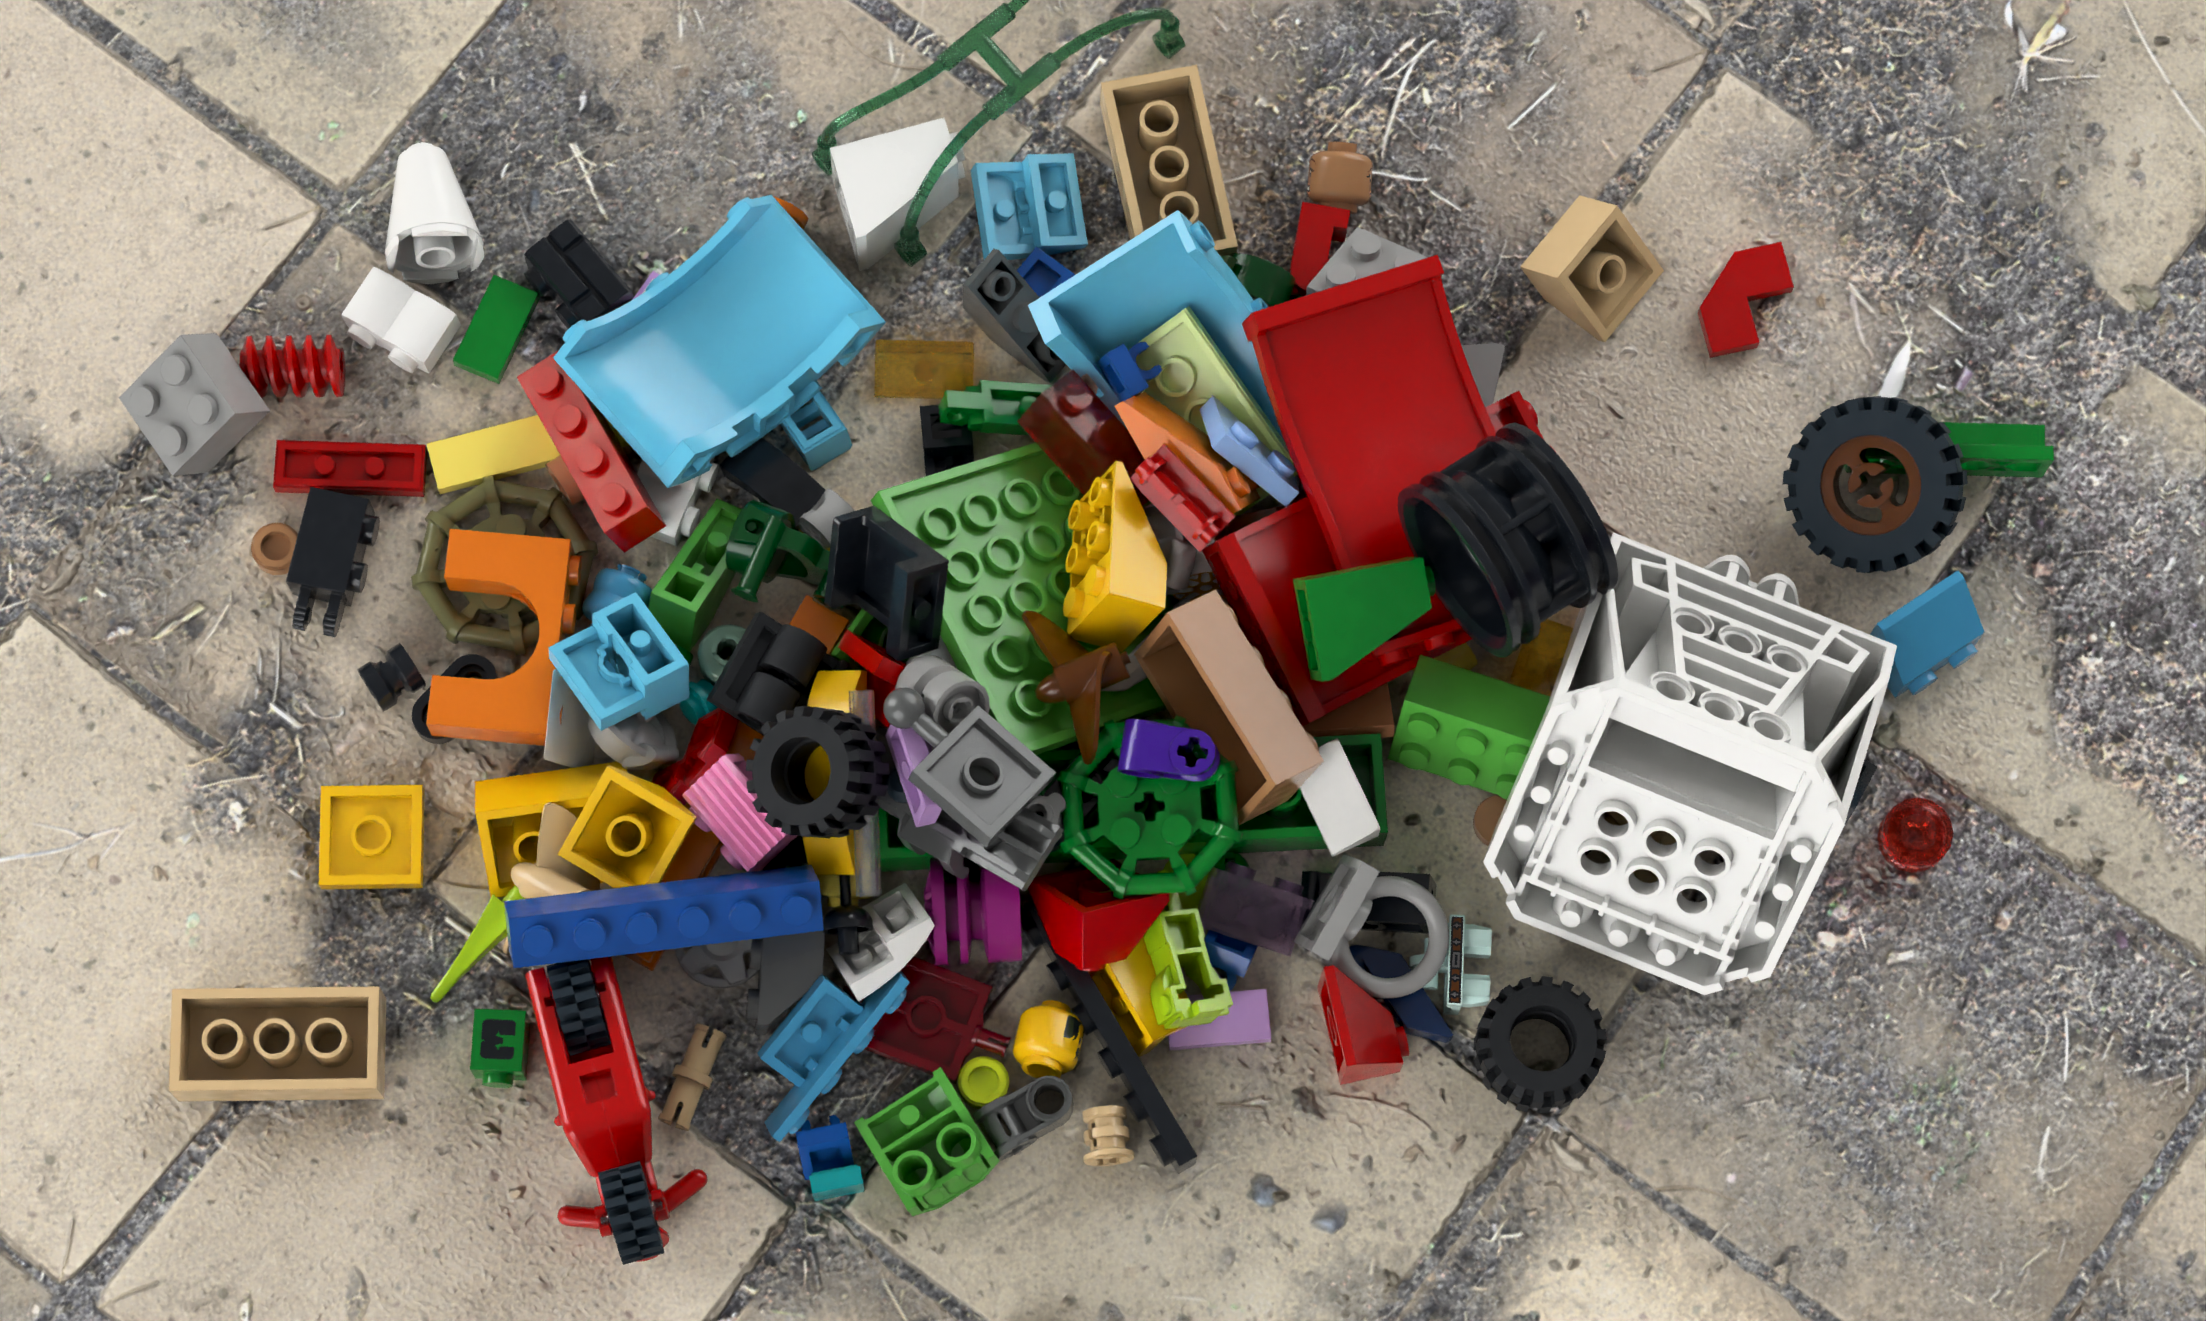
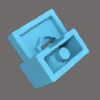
(622, 664)

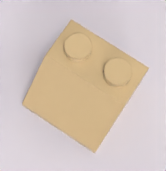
(1592, 266)

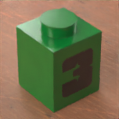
(500, 1046)

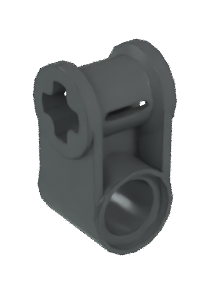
(1023, 1117)

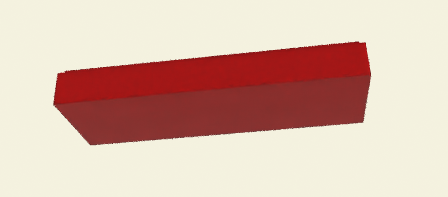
(350, 468)

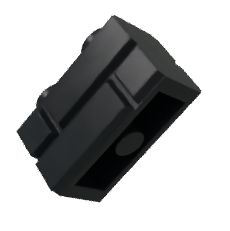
(574, 275)

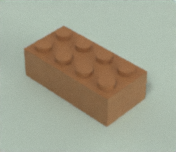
(1222, 688)

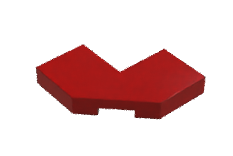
(1746, 277)
(706, 746)

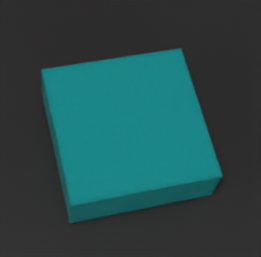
(836, 1182)

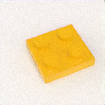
(371, 837)

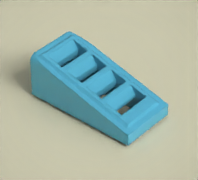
(821, 440)

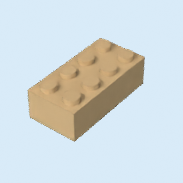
(1166, 153)
(277, 1044)

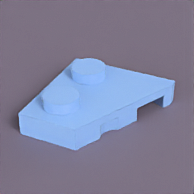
(1247, 453)

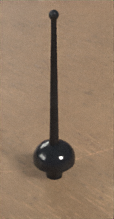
(847, 920)

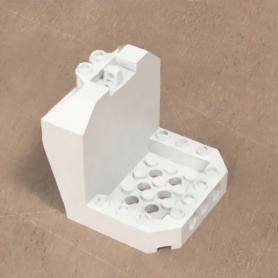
(1699, 718)

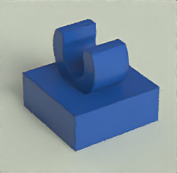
(1123, 372)
(1230, 955)
(824, 1147)

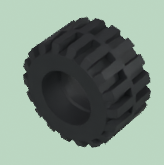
(781, 765)
(1549, 1003)

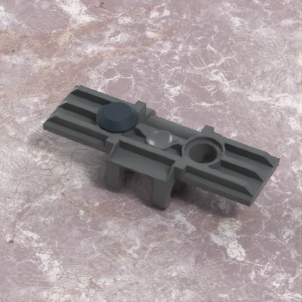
(1013, 855)

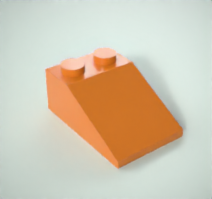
(1154, 424)

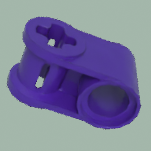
(1157, 752)

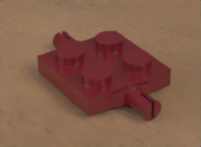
(936, 1021)

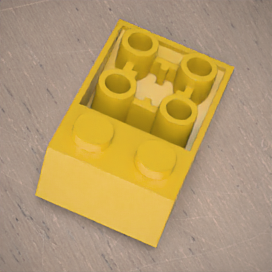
(1112, 564)

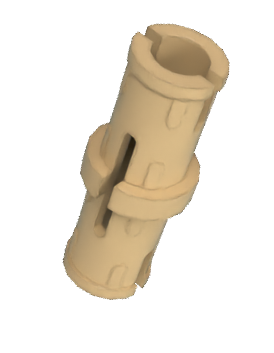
(692, 1077)

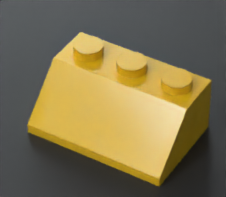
(511, 814)

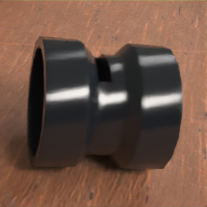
(391, 677)

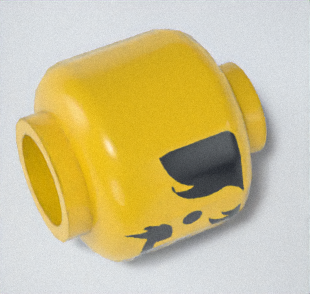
(1048, 1039)

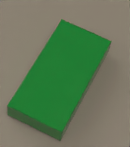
(496, 329)

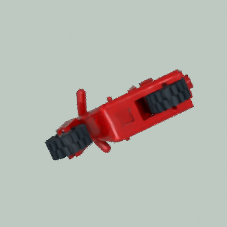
(604, 1105)

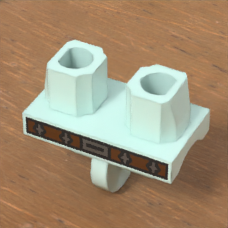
(1461, 988)

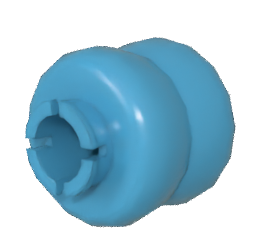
(613, 586)

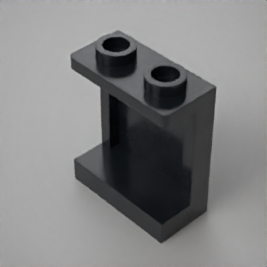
(889, 577)

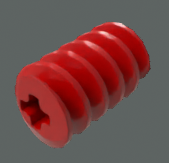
(294, 367)

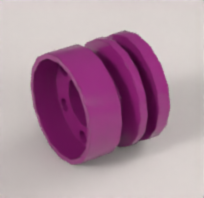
(973, 911)

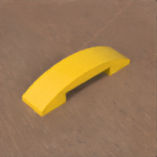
(830, 691)

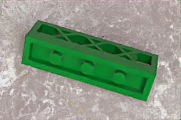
(1989, 450)

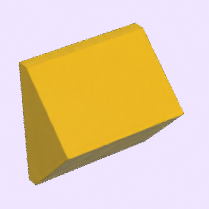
(627, 831)

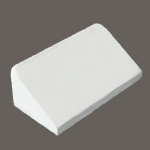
(1339, 802)

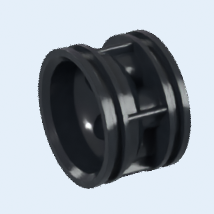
(1508, 538)

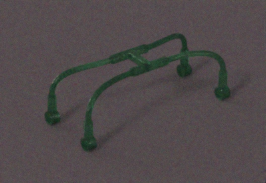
(1018, 86)

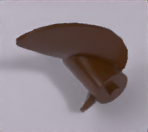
(1076, 677)

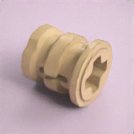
(1106, 1136)

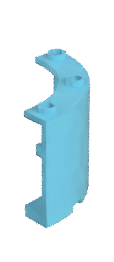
(1142, 289)
(720, 343)

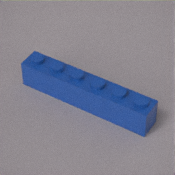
(663, 916)

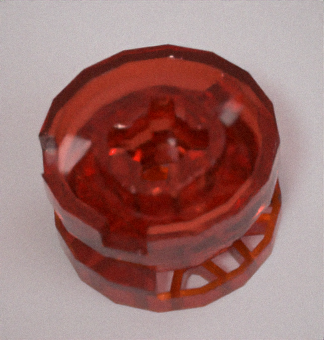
(1915, 835)

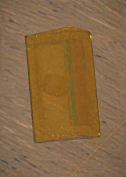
(922, 368)

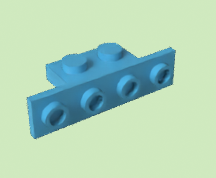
(819, 1040)

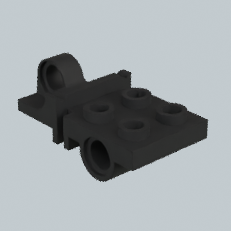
(770, 672)

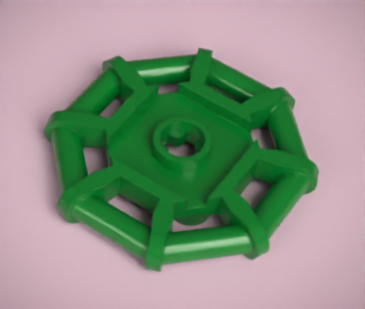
(1144, 839)

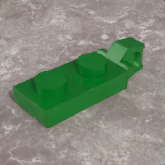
(990, 406)

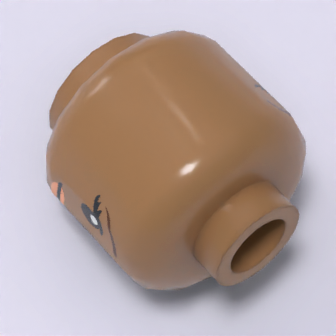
(1340, 177)

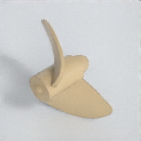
(551, 872)

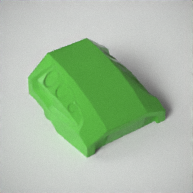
(928, 1145)

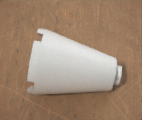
(430, 220)

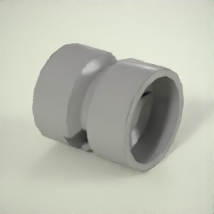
(944, 689)

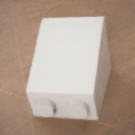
(880, 178)

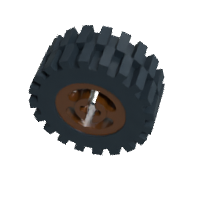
(1905, 529)

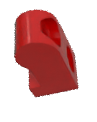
(1313, 239)

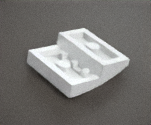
(896, 936)

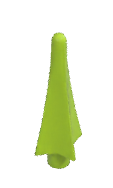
(484, 937)

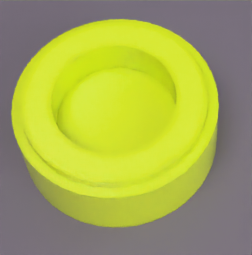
(982, 1081)

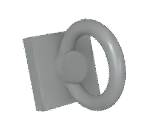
(1343, 911)

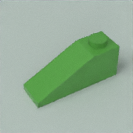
(696, 579)

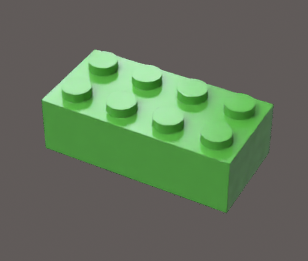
(1466, 726)

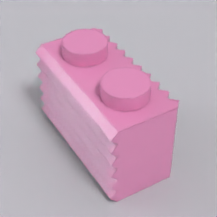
(726, 808)

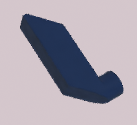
(1411, 1011)

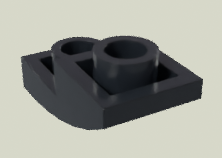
(773, 479)

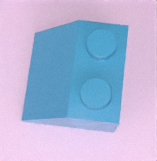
(1930, 633)

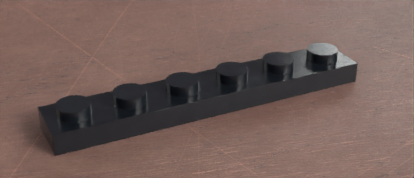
(1117, 1052)

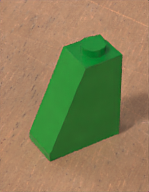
(1358, 610)

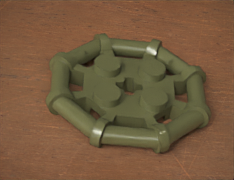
(431, 581)

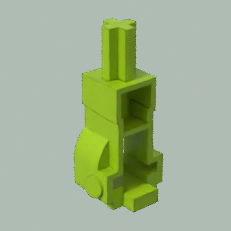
(1177, 943)

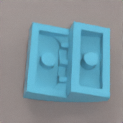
(1029, 205)

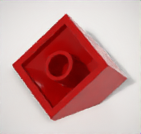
(1087, 921)
(1359, 1030)

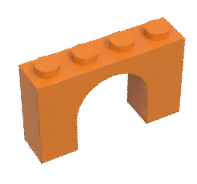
(540, 576)

